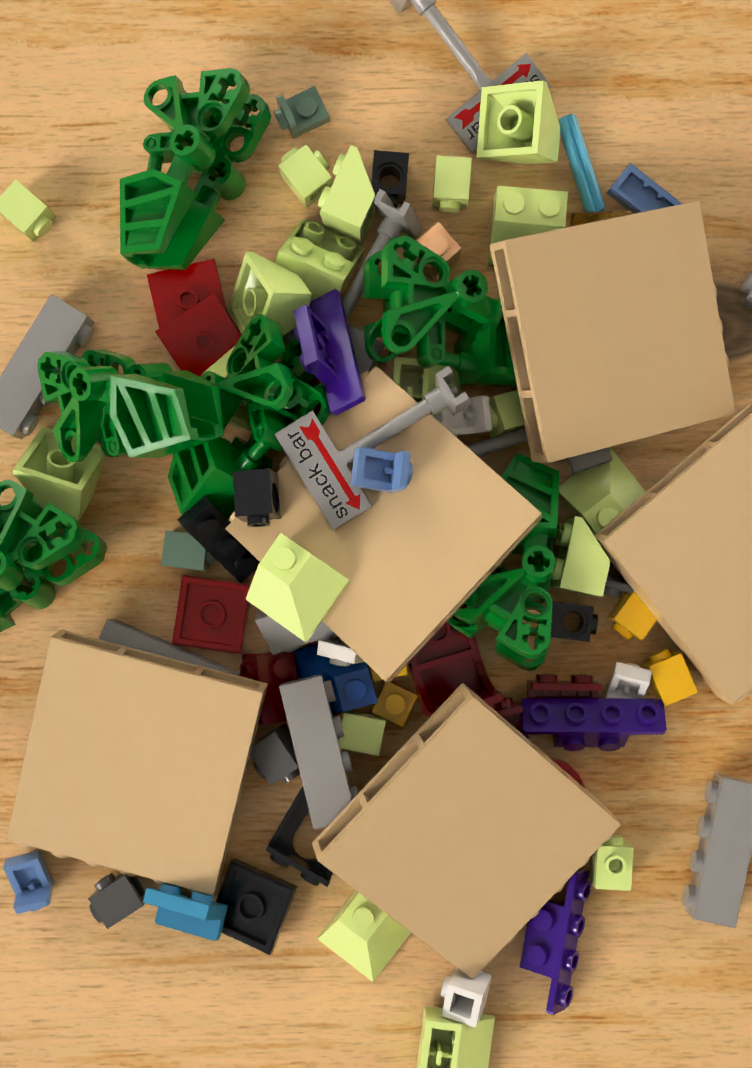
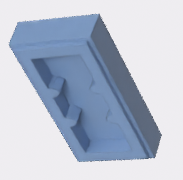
(639, 192)

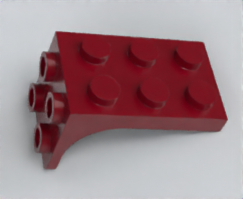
(446, 664)

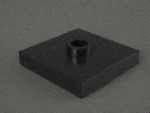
(255, 905)

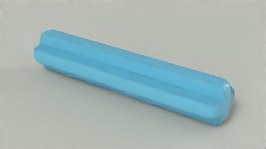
(580, 164)

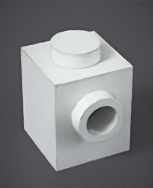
(465, 996)

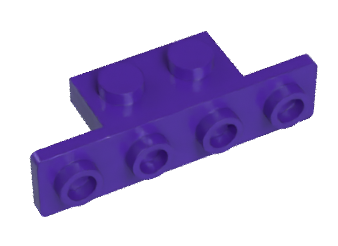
(329, 350)
(592, 721)
(553, 940)

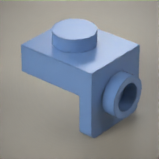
(381, 470)
(29, 881)

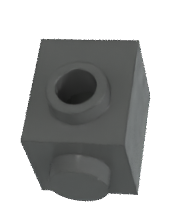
(275, 756)
(116, 898)

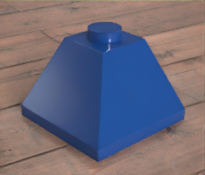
(351, 684)

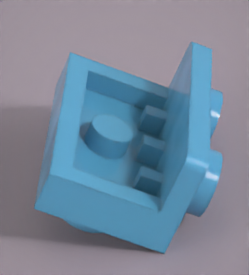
(186, 912)

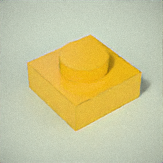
(394, 703)

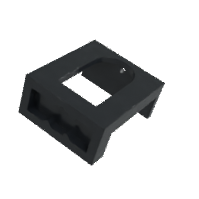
(282, 846)

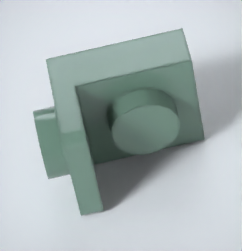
(301, 112)

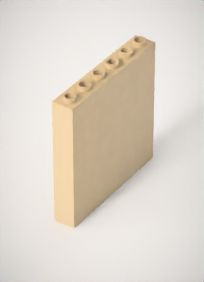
(613, 330)
(415, 548)
(691, 556)
(135, 761)
(465, 832)

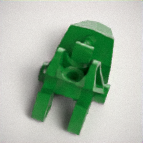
(159, 214)
(421, 310)
(274, 398)
(132, 414)
(37, 540)
(508, 595)

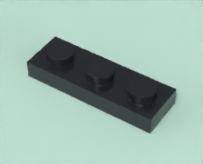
(208, 527)

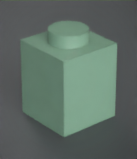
(185, 552)

